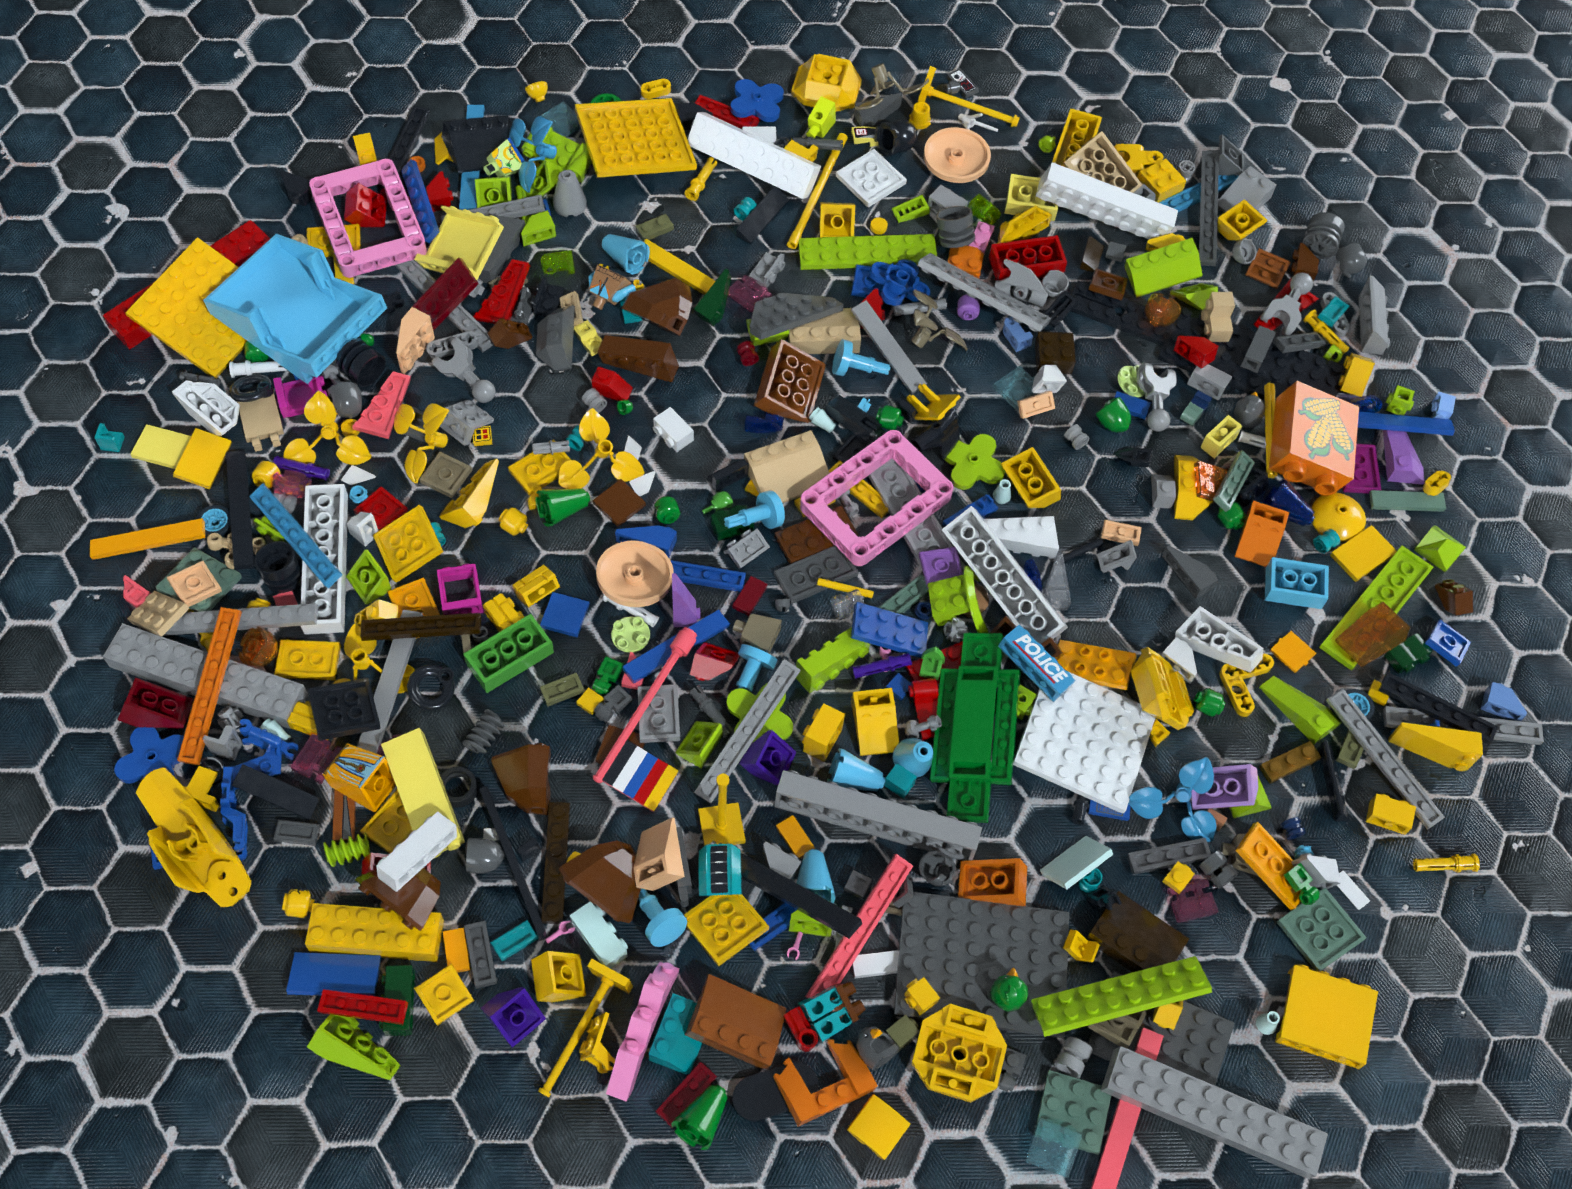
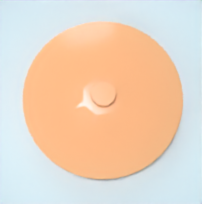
(957, 155)
(634, 573)

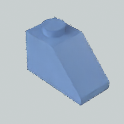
(1502, 702)

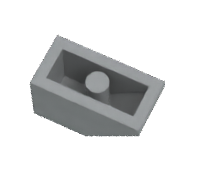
(1163, 491)

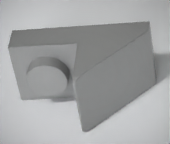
(1118, 556)

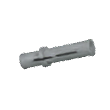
(909, 308)

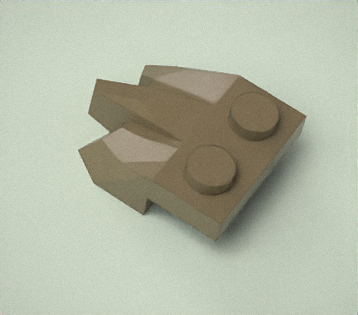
(1120, 1029)

